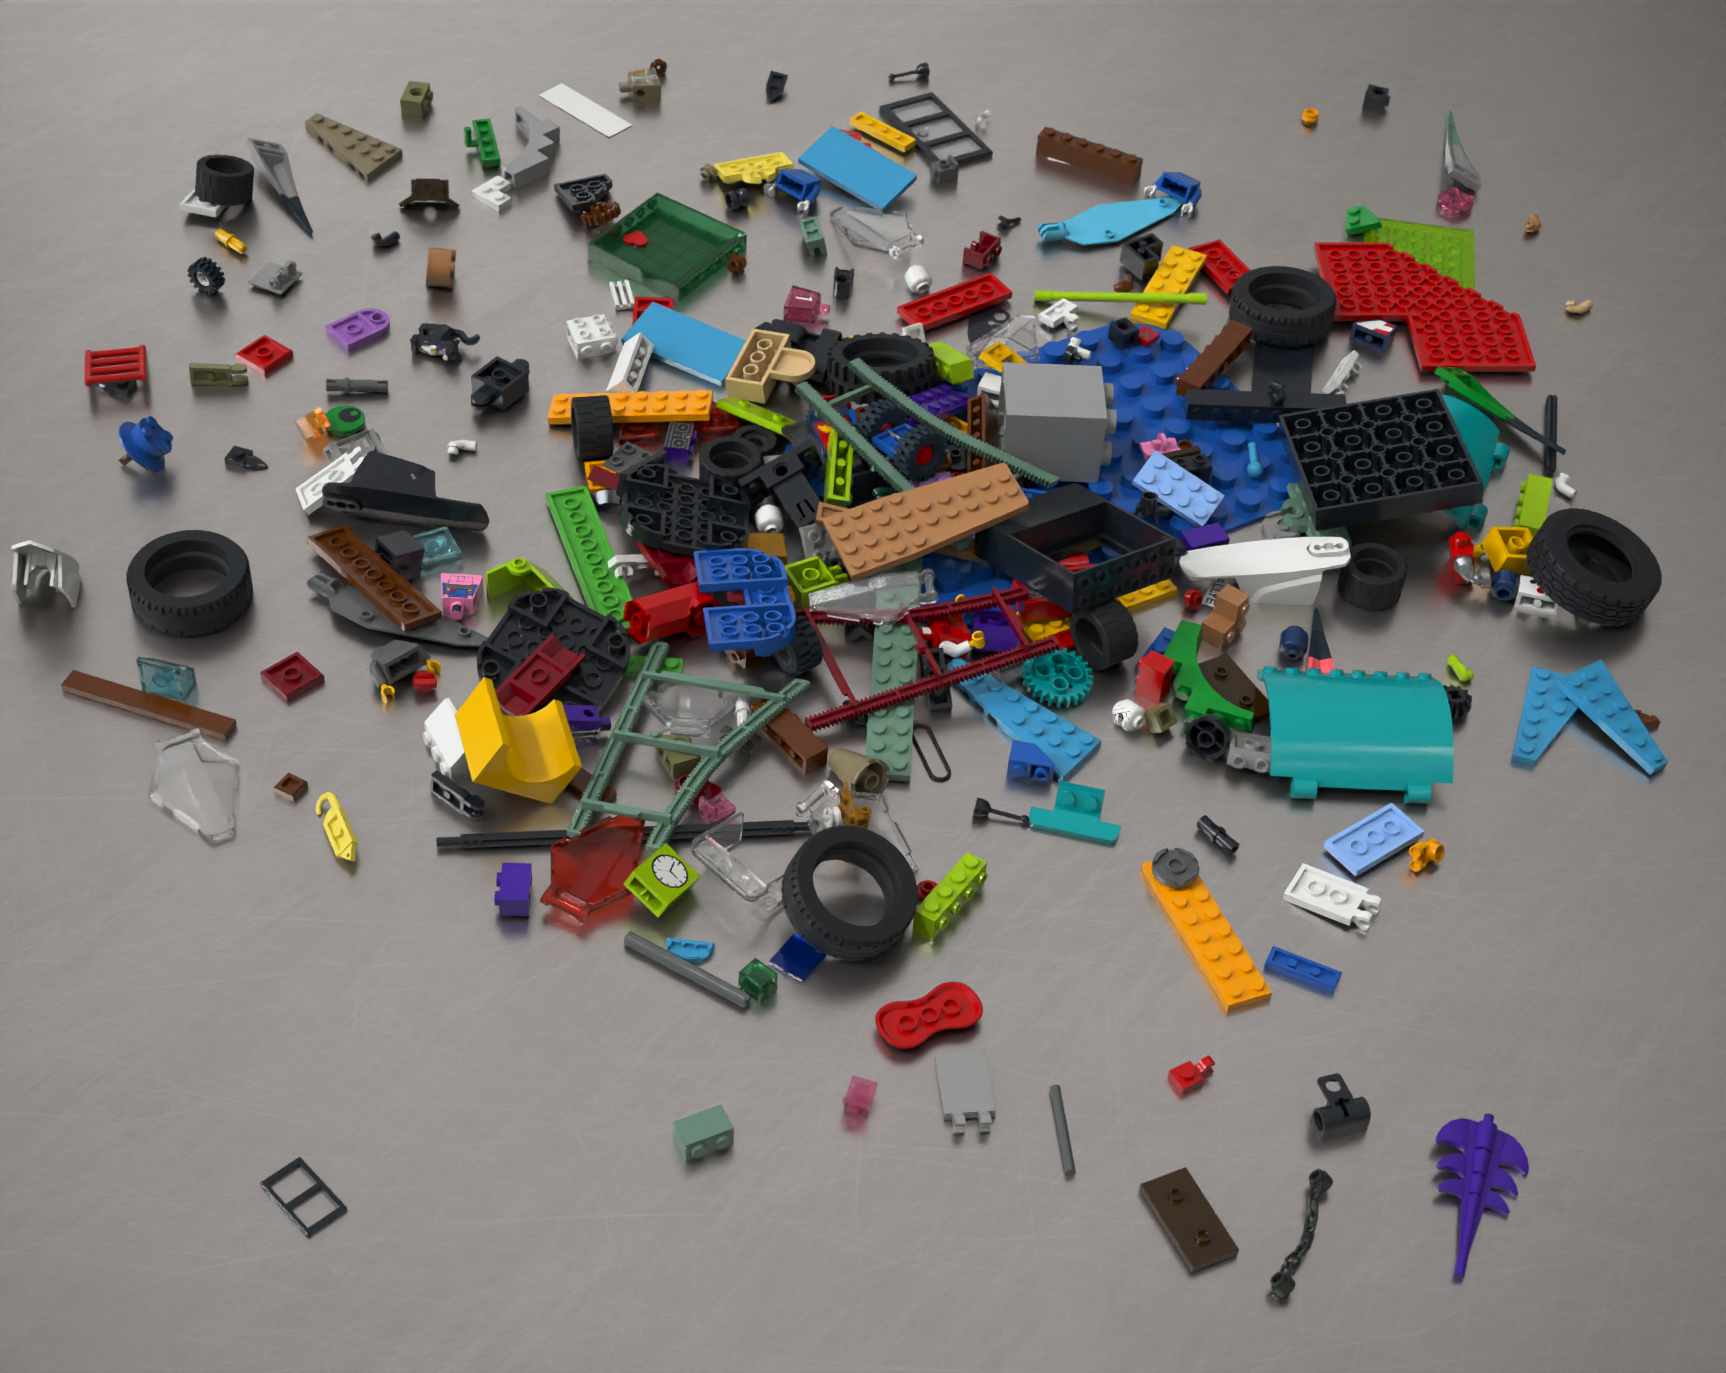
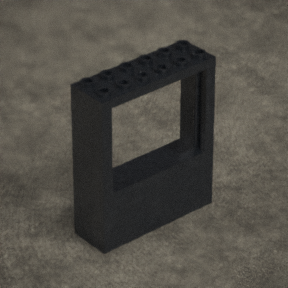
(1067, 525)

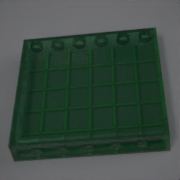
(680, 249)

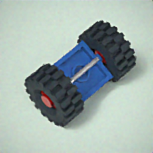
(916, 450)

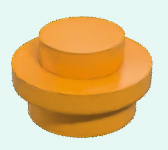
(1310, 115)

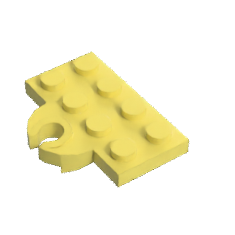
(753, 168)

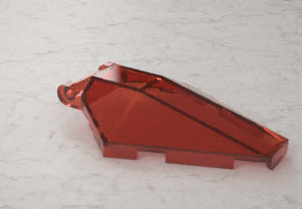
(593, 866)

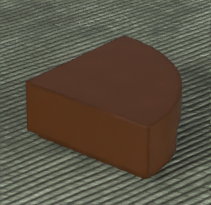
(1648, 721)

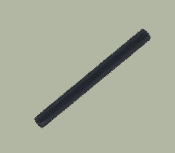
(1550, 433)

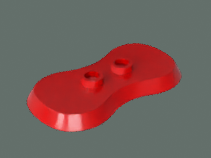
(943, 1008)

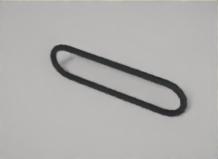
(939, 750)

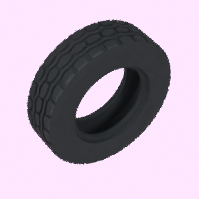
(1582, 591)

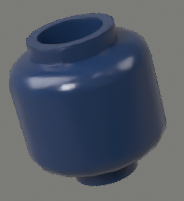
(1504, 584)
(1293, 641)

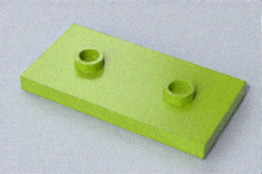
(754, 413)

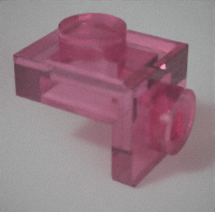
(715, 809)
(860, 1095)

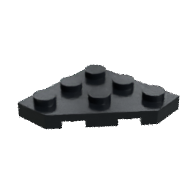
(583, 192)

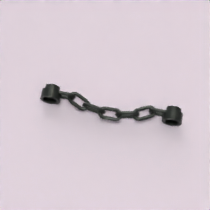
(1282, 1282)

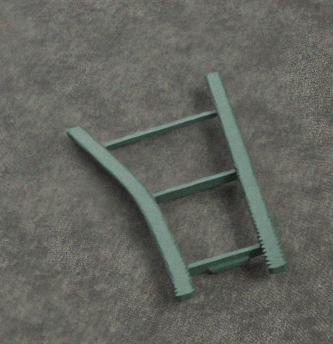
(883, 465)
(714, 755)

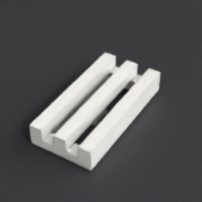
(620, 287)

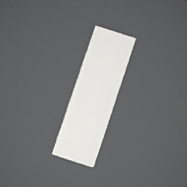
(585, 110)

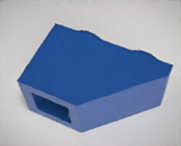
(1029, 762)

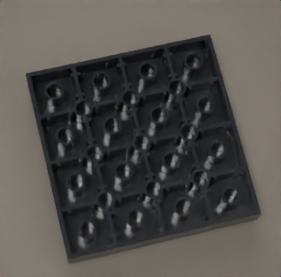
(1379, 459)

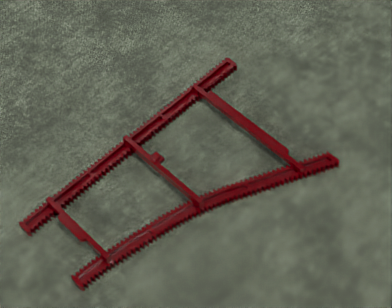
(940, 679)

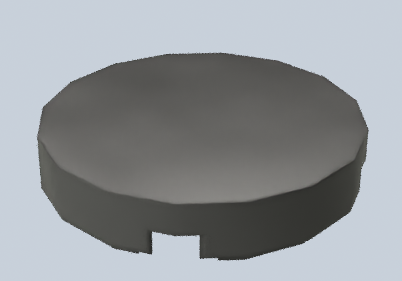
(1175, 868)

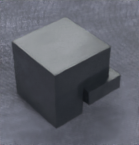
(401, 553)

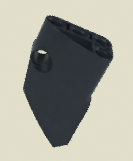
(807, 341)

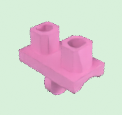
(1161, 445)

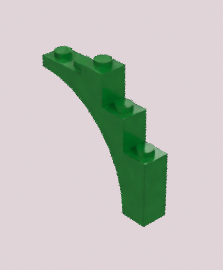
(1192, 685)

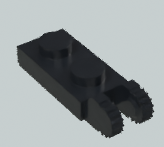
(456, 796)

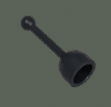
(922, 70)
(983, 808)

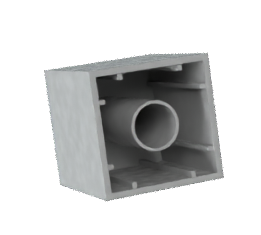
(1057, 418)

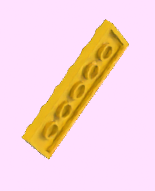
(1172, 276)

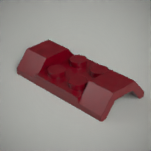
(674, 568)
(537, 678)

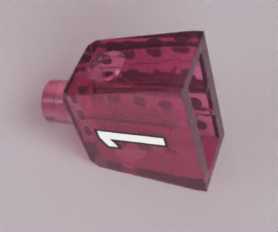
(804, 306)

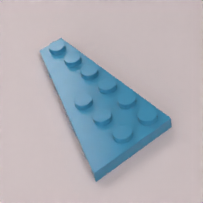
(1606, 705)
(1543, 716)

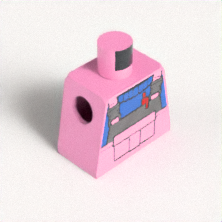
(461, 594)

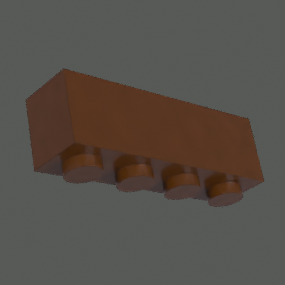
(794, 739)

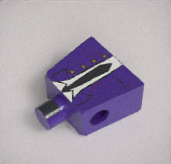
(585, 724)

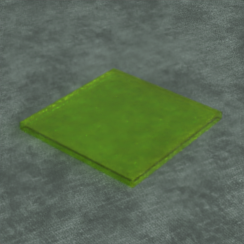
(1441, 247)

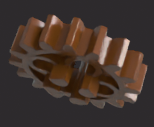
(600, 213)

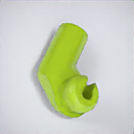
(1459, 668)

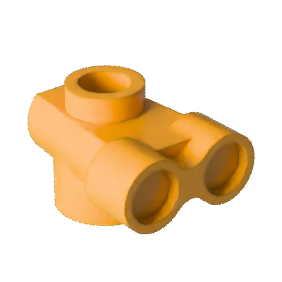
(1424, 852)

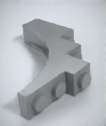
(535, 158)

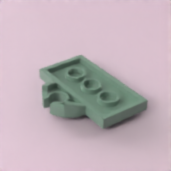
(1300, 520)

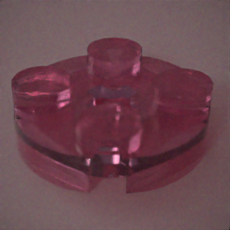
(1455, 202)

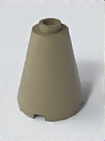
(860, 771)

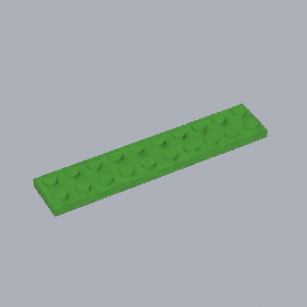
(589, 551)

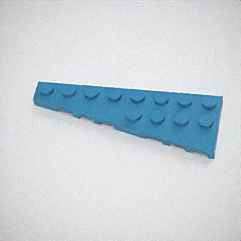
(1030, 722)

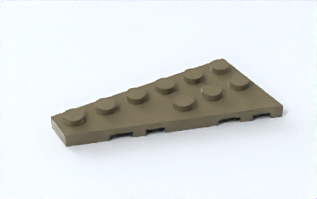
(354, 147)

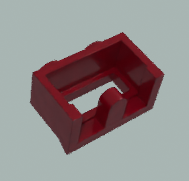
(982, 253)

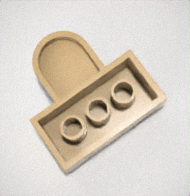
(763, 361)

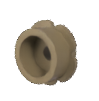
(708, 172)

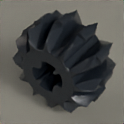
(1459, 701)

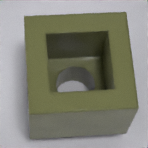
(1160, 717)

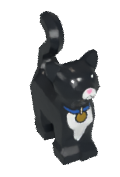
(440, 341)

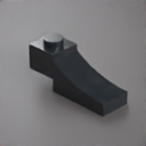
(941, 699)

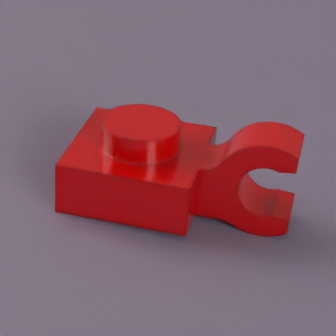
(1188, 1077)

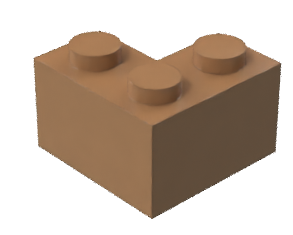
(1227, 617)

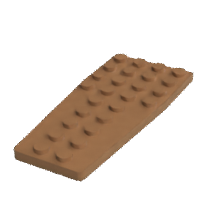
(923, 519)

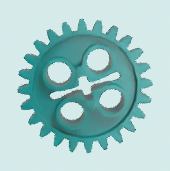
(1058, 678)

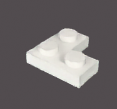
(493, 194)

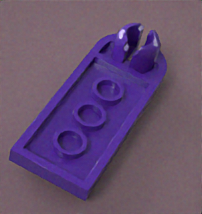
(940, 402)

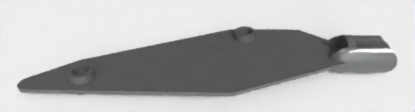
(355, 606)

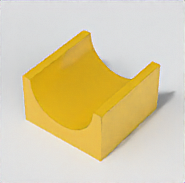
(517, 753)

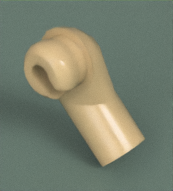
(1579, 309)

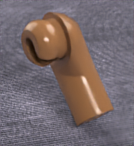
(1534, 224)

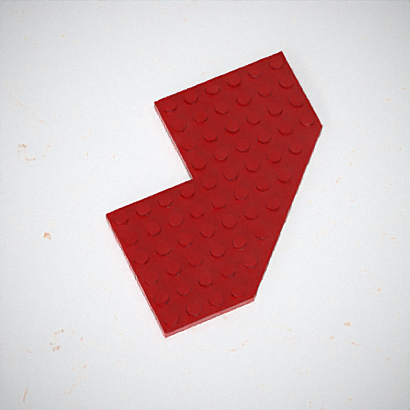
(1444, 319)

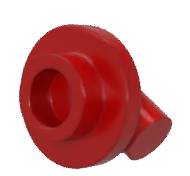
(424, 681)

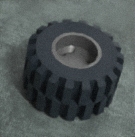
(803, 652)

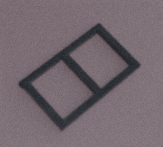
(319, 1185)

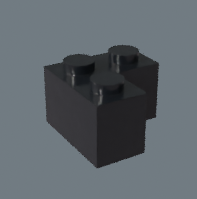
(1142, 255)

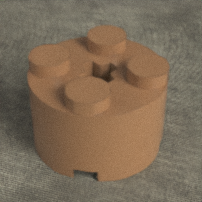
(441, 267)

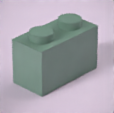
(703, 1132)

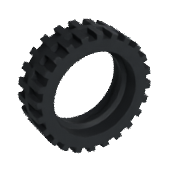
(897, 358)

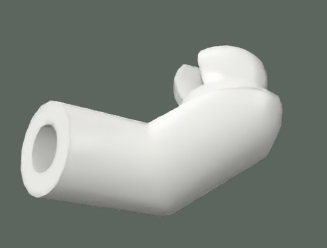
(1086, 354)
(467, 445)
(1563, 487)

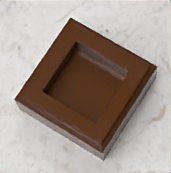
(290, 787)

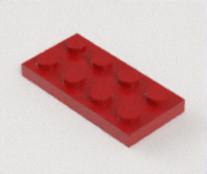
(1221, 264)

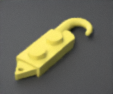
(338, 827)

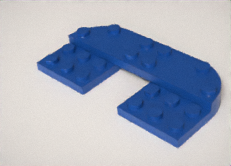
(768, 615)

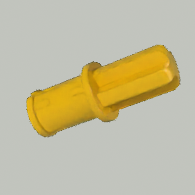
(230, 241)

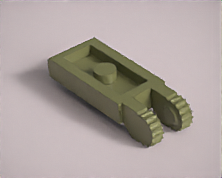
(217, 374)

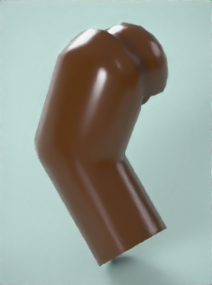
(1124, 286)

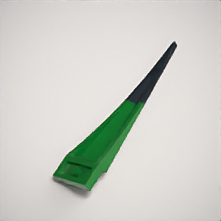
(1470, 390)

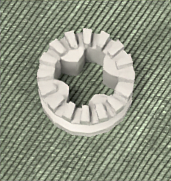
(833, 817)

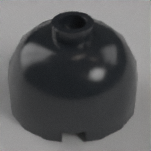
(1208, 736)

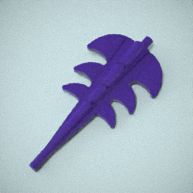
(1483, 1151)

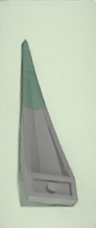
(1456, 160)

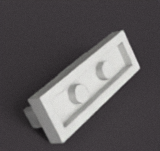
(1346, 368)
(628, 563)

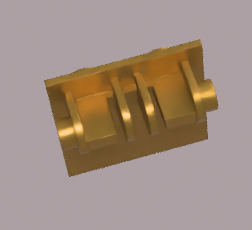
(850, 814)

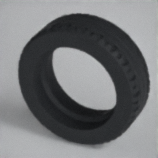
(1289, 286)
(197, 613)
(876, 857)

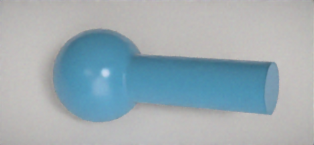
(1254, 468)

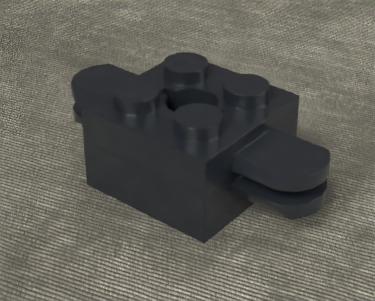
(499, 383)

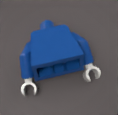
(797, 183)
(1178, 186)

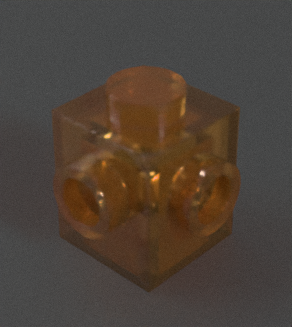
(313, 424)

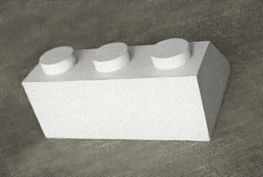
(445, 742)

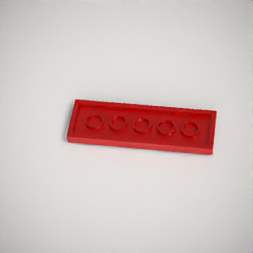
(955, 301)

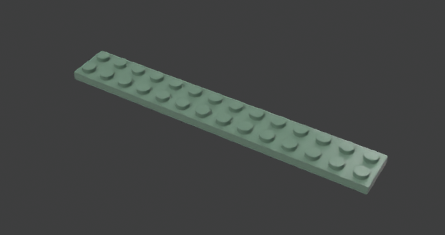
(892, 666)

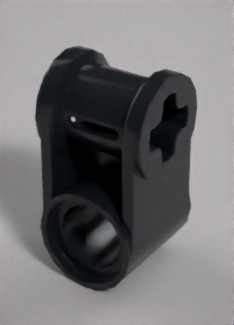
(842, 283)

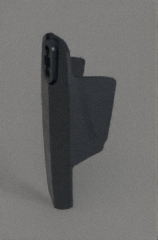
(401, 493)

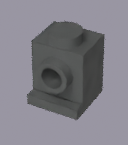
(944, 170)

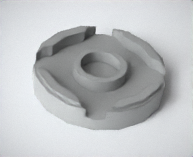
(1275, 528)

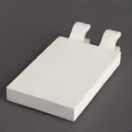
(339, 471)
(1332, 897)

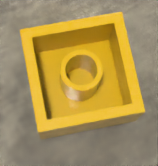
(1508, 548)

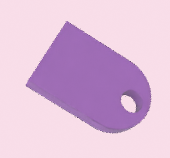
(359, 328)

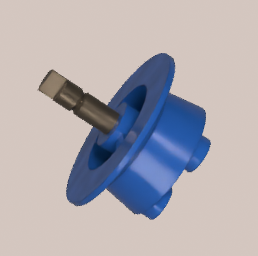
(145, 443)

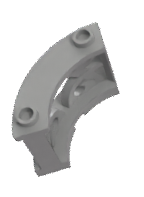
(333, 452)

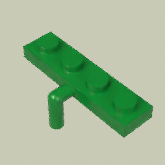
(484, 141)

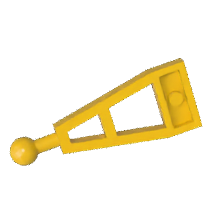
(997, 354)

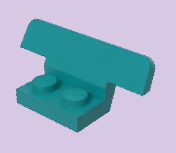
(1076, 814)

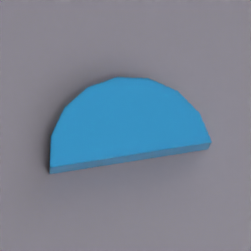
(690, 950)

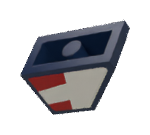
(1374, 334)

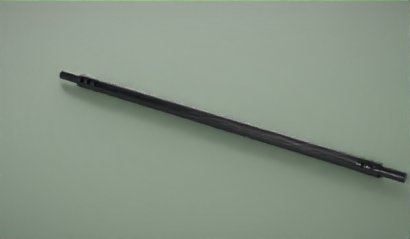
(550, 836)

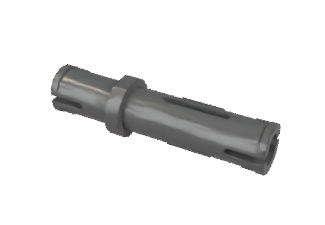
(350, 385)

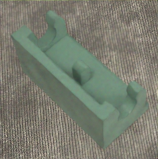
(813, 235)

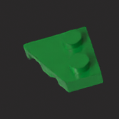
(1360, 220)

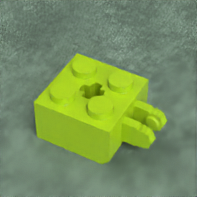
(811, 576)

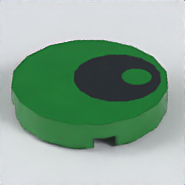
(345, 420)

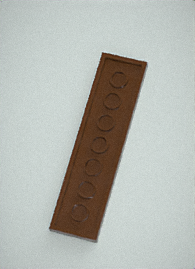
(374, 578)

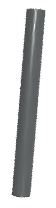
(1062, 1130)

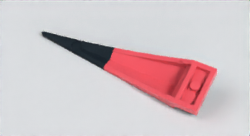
(1319, 651)

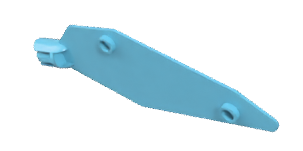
(1110, 221)

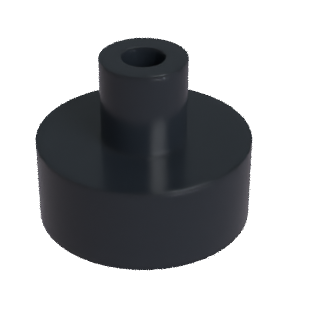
(1071, 356)

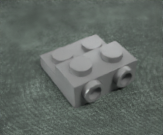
(1249, 751)

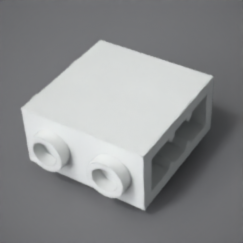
(591, 336)

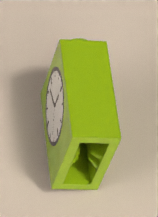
(661, 880)

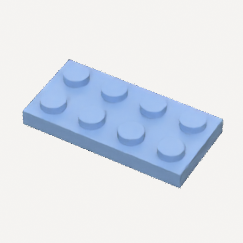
(1178, 489)
(1373, 839)

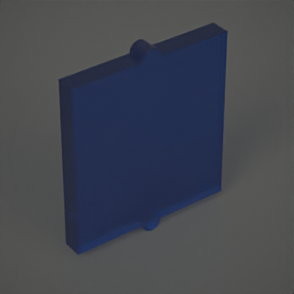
(797, 958)

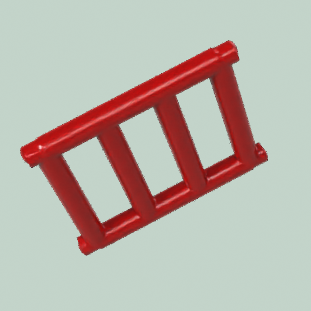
(138, 370)

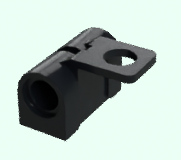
(1342, 1112)

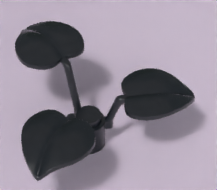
(1151, 507)

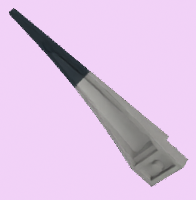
(275, 165)

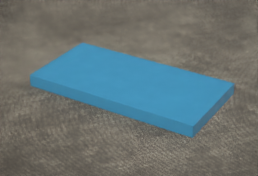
(857, 169)
(687, 343)

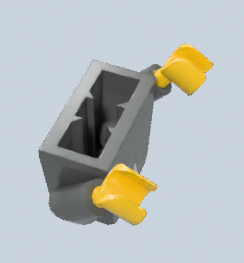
(396, 661)

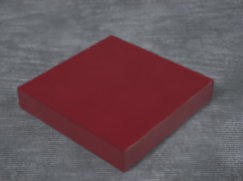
(292, 676)

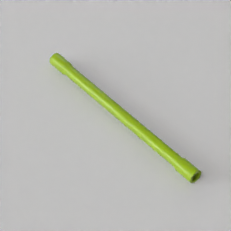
(1191, 298)

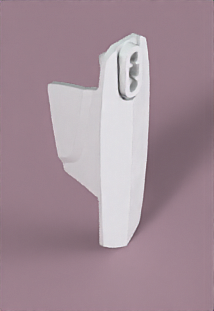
(1271, 570)

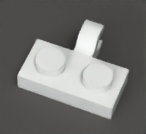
(1060, 312)

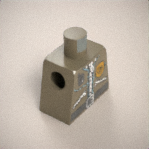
(642, 85)

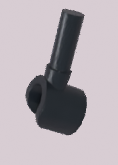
(1005, 222)

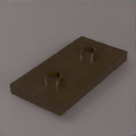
(1235, 686)
(1189, 1219)

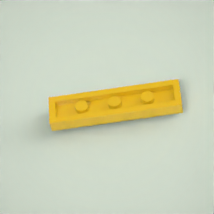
(882, 132)

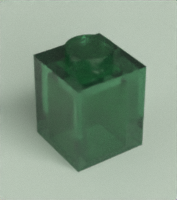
(758, 980)

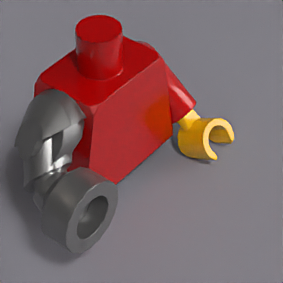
(1462, 561)

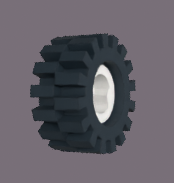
(206, 275)

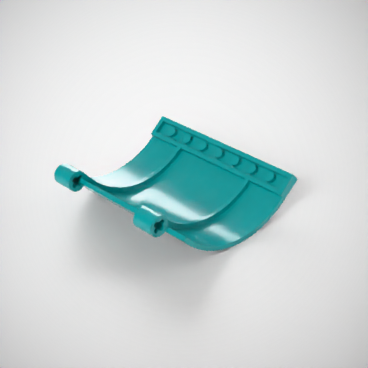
(1359, 731)

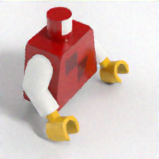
(952, 635)

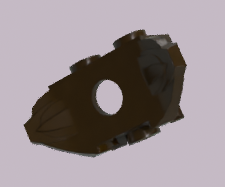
(429, 191)

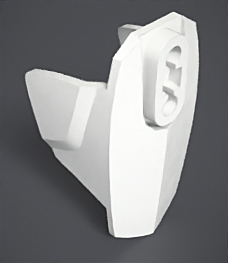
(34, 557)

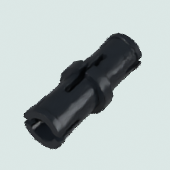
(1217, 835)

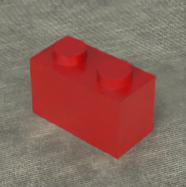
(1154, 677)

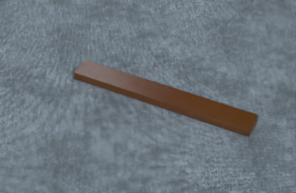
(148, 704)

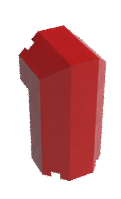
(668, 613)

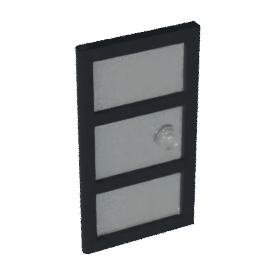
(935, 129)

